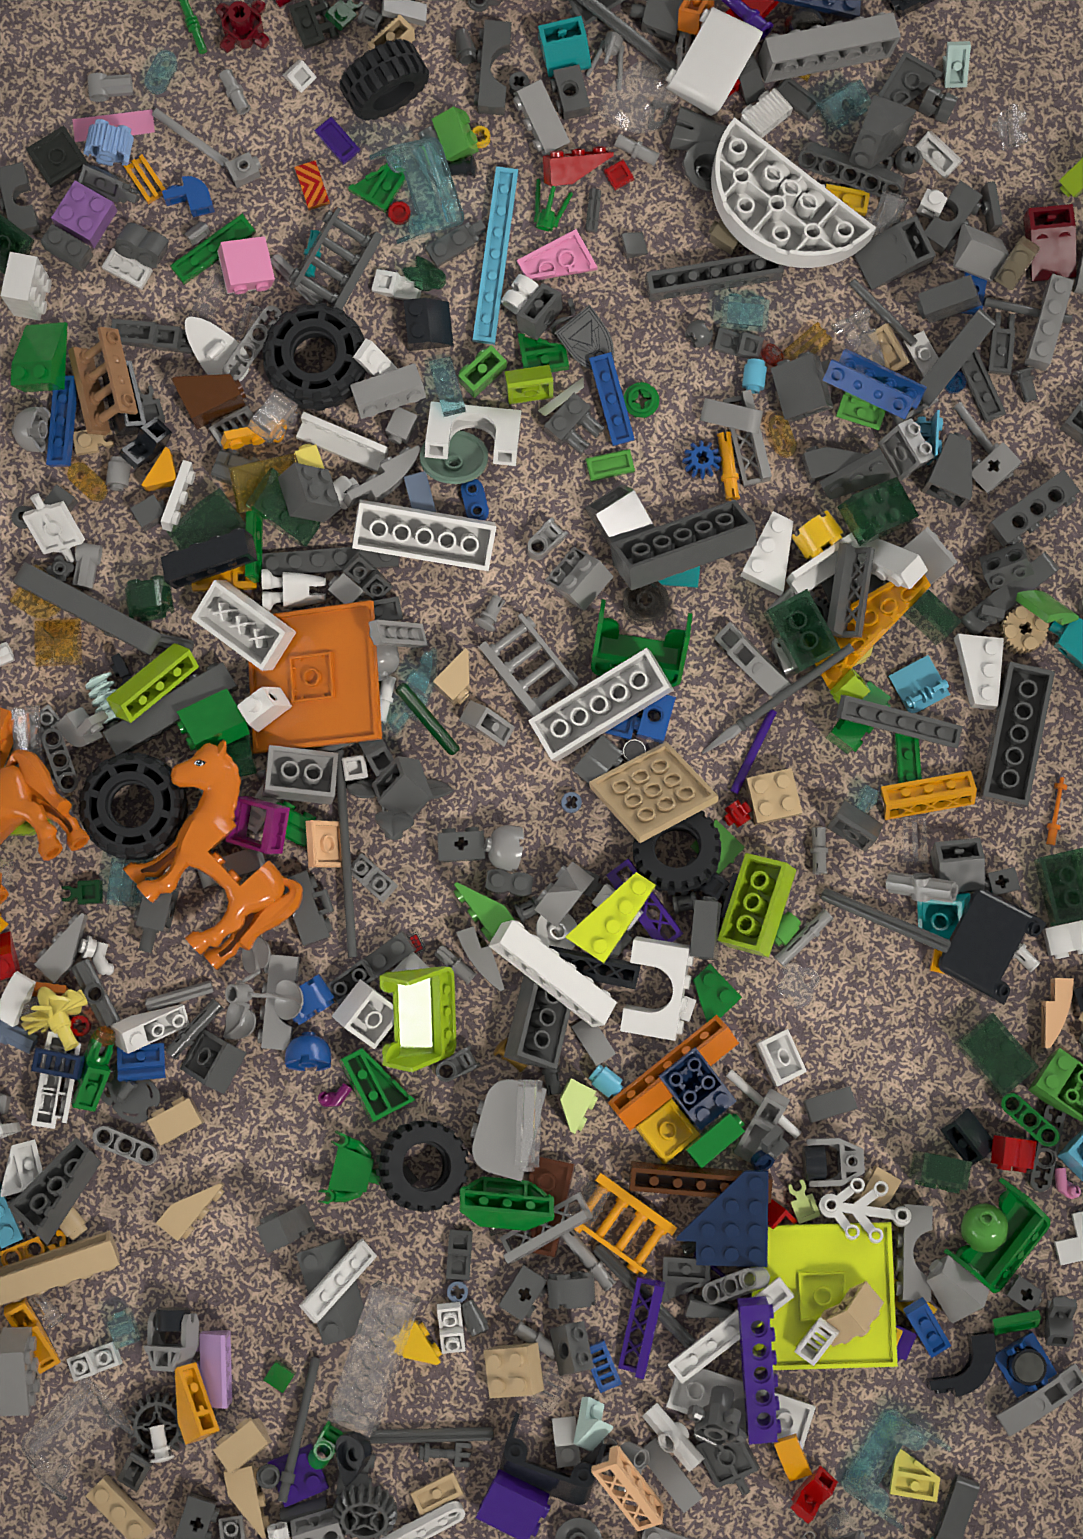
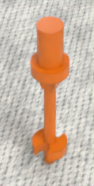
(1053, 827)

